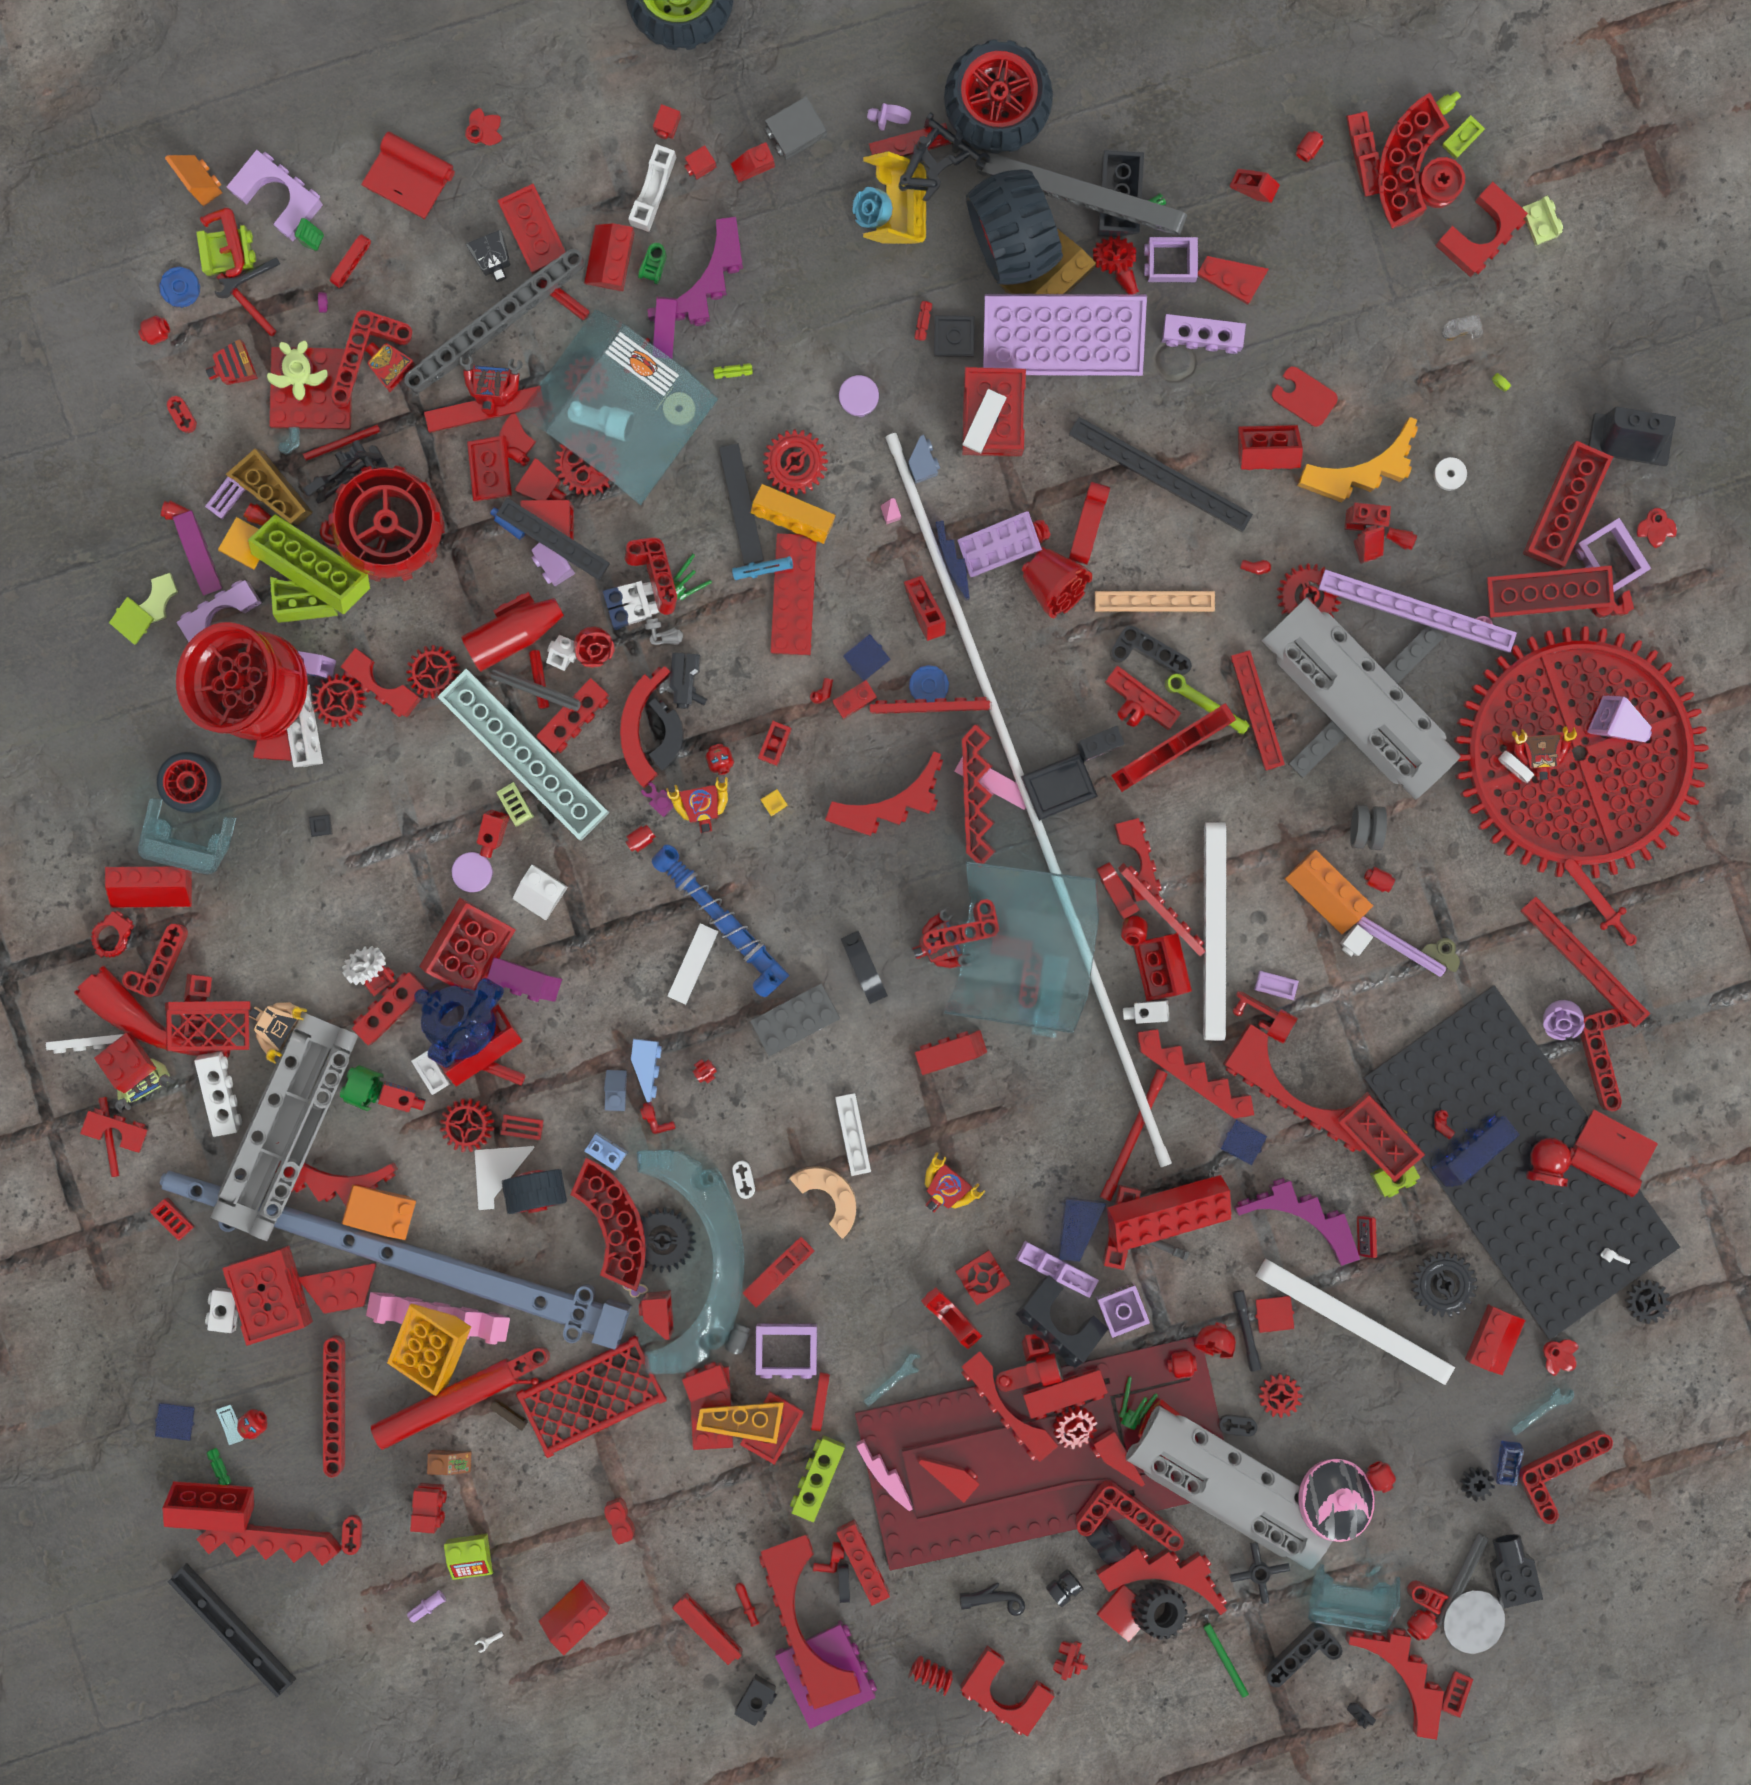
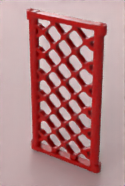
(584, 1366)

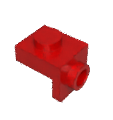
(381, 982)

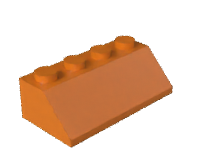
(1328, 892)

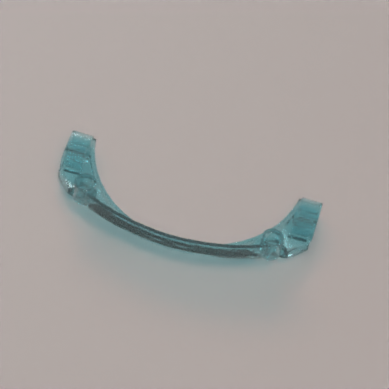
(721, 1222)

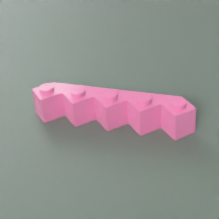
(388, 1307)

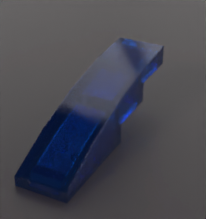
(955, 566)

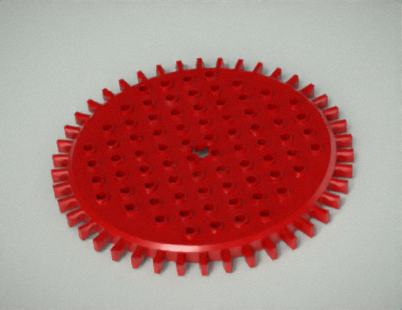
(1665, 795)

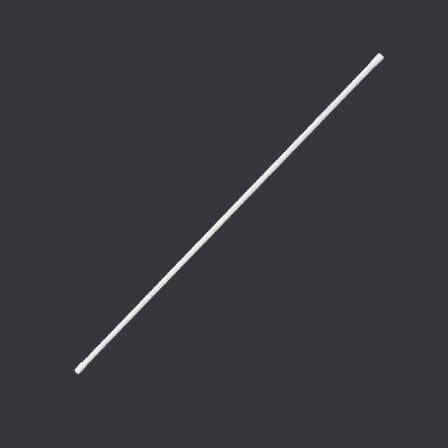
(896, 450)

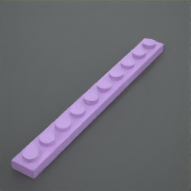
(1417, 611)

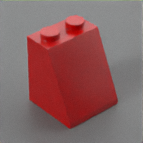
(554, 512)

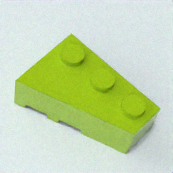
(295, 603)

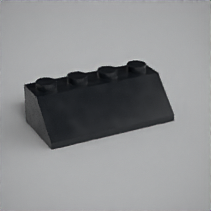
(1122, 173)

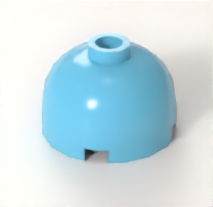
(872, 207)

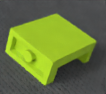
(213, 261)

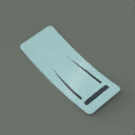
(229, 1423)

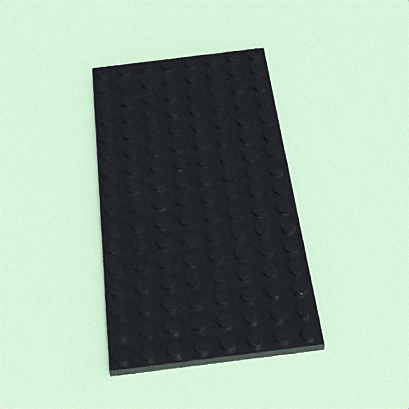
(1535, 1232)

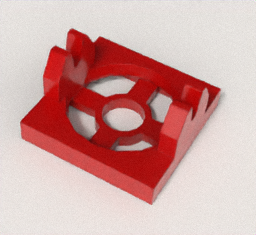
(980, 1297)

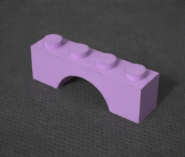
(239, 596)

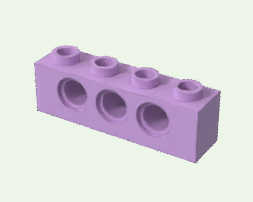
(1233, 330)

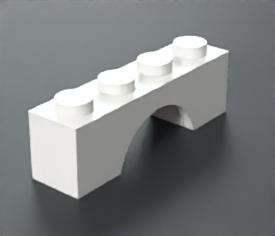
(653, 189)

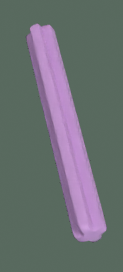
(1401, 946)

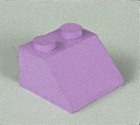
(555, 567)

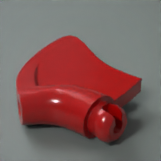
(517, 440)

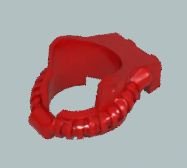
(121, 924)

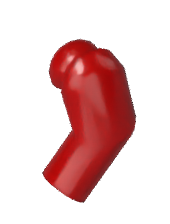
(1258, 567)
(823, 693)
(1440, 1124)

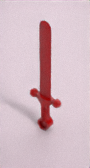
(1600, 902)

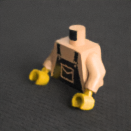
(275, 1026)

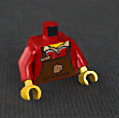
(1542, 750)

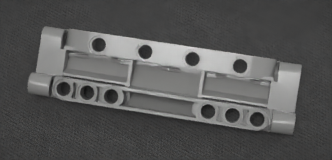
(1361, 698)
(289, 1121)
(1229, 1490)

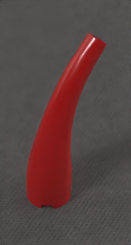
(118, 1007)

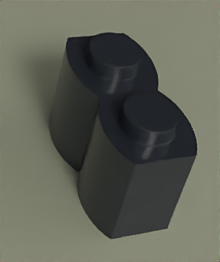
(1108, 1542)

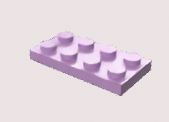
(999, 544)

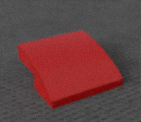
(1118, 1613)

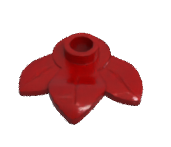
(485, 126)
(1657, 530)
(1562, 1357)

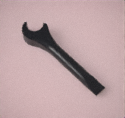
(231, 284)

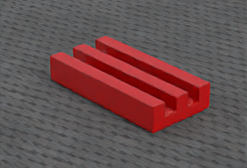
(524, 1119)

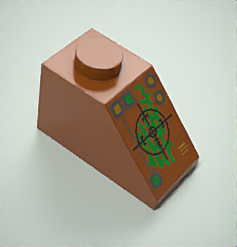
(448, 1462)

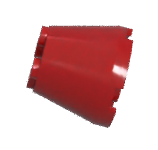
(1055, 581)

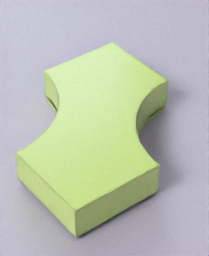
(162, 590)

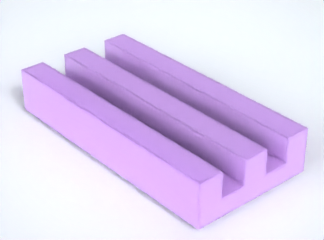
(231, 502)

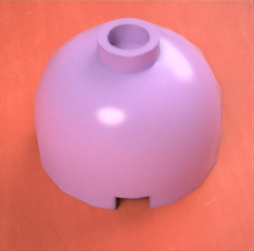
(1563, 1020)

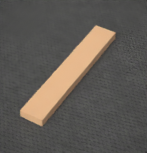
(1154, 601)

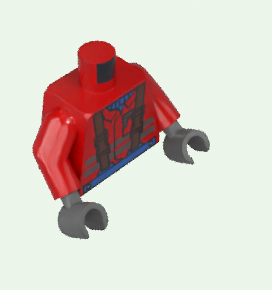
(491, 384)
(943, 957)

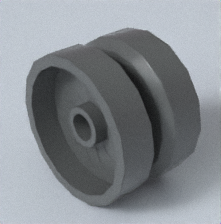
(1368, 827)

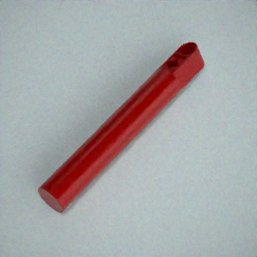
(454, 1399)

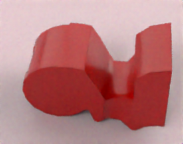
(1625, 605)

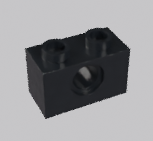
(757, 1688)

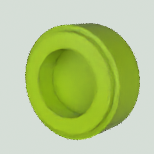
(1501, 382)

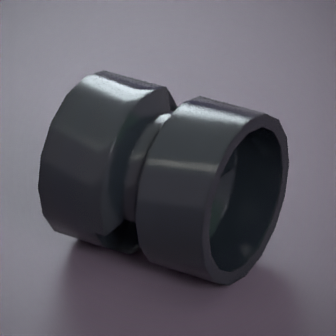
(1061, 1594)

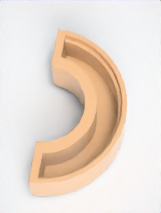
(835, 1185)

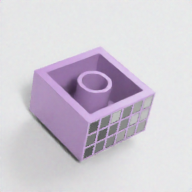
(1122, 1309)

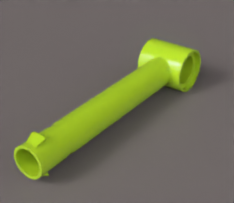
(1201, 700)

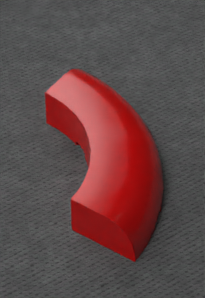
(618, 1221)

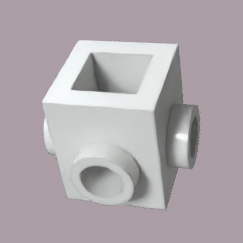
(561, 653)

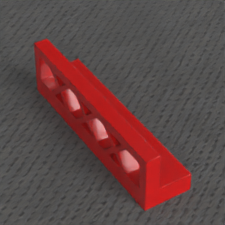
(707, 1629)

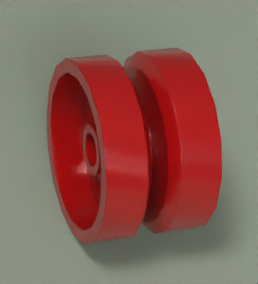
(1441, 182)

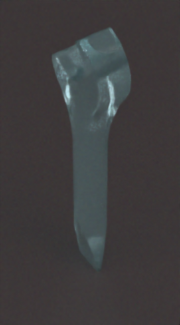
(906, 1369)
(1554, 1401)

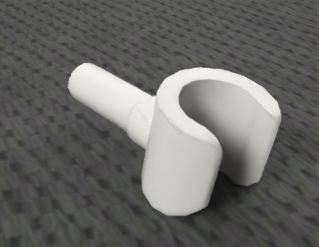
(1608, 1255)
(486, 1641)

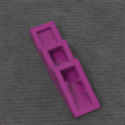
(197, 552)

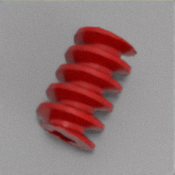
(931, 1674)

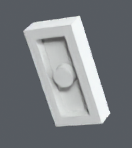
(430, 1073)

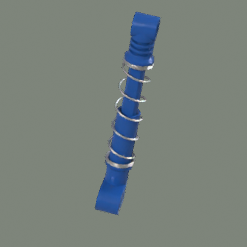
(755, 952)

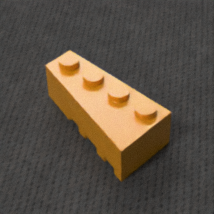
(745, 1421)

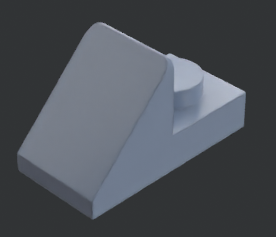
(615, 1090)

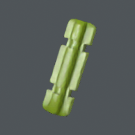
(732, 371)

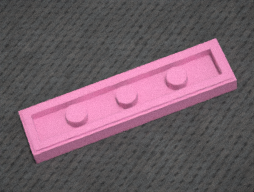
(999, 785)

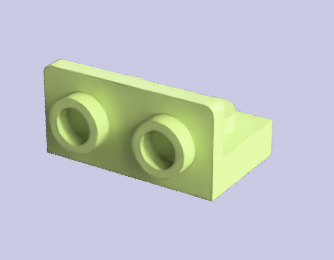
(1543, 221)

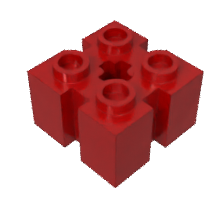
(427, 1508)

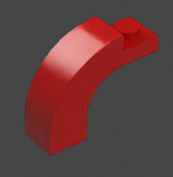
(952, 1317)

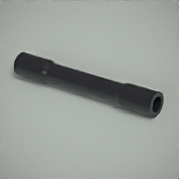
(1242, 1309)

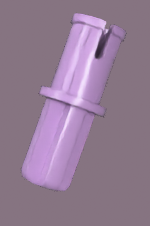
(426, 1606)

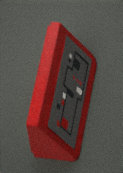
(1366, 1236)

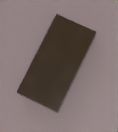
(508, 1414)

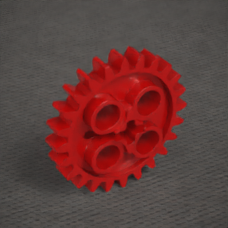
(595, 479)

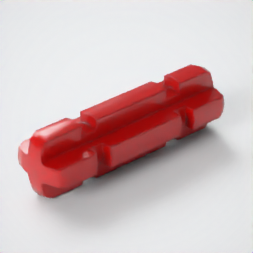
(923, 321)

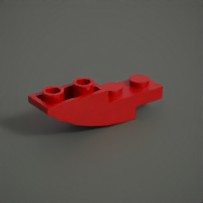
(778, 1272)

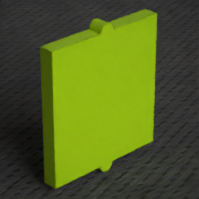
(131, 620)

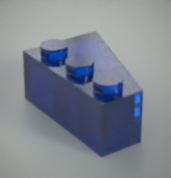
(1077, 1226)

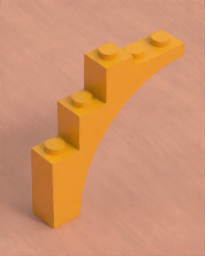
(1337, 482)

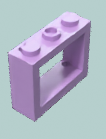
(1627, 545)
(786, 1329)

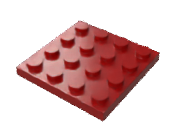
(316, 407)

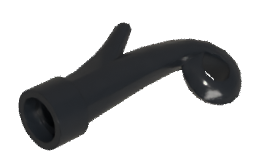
(988, 1596)

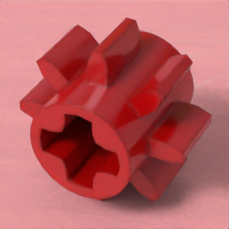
(704, 1071)

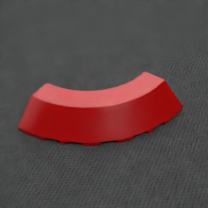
(1403, 158)

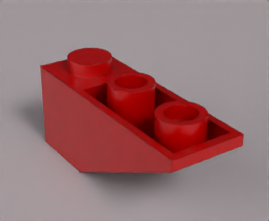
(1370, 544)

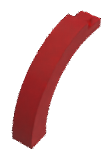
(630, 725)

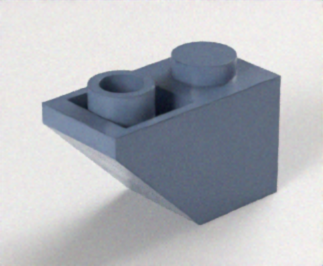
(921, 462)

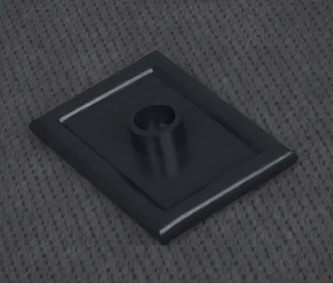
(1059, 786)

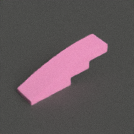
(889, 1480)

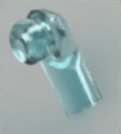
(293, 441)

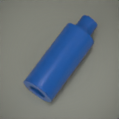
(511, 529)

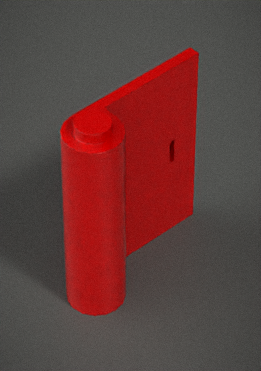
(410, 172)
(1610, 1156)

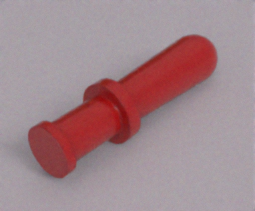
(744, 1598)

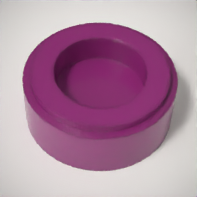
(322, 302)

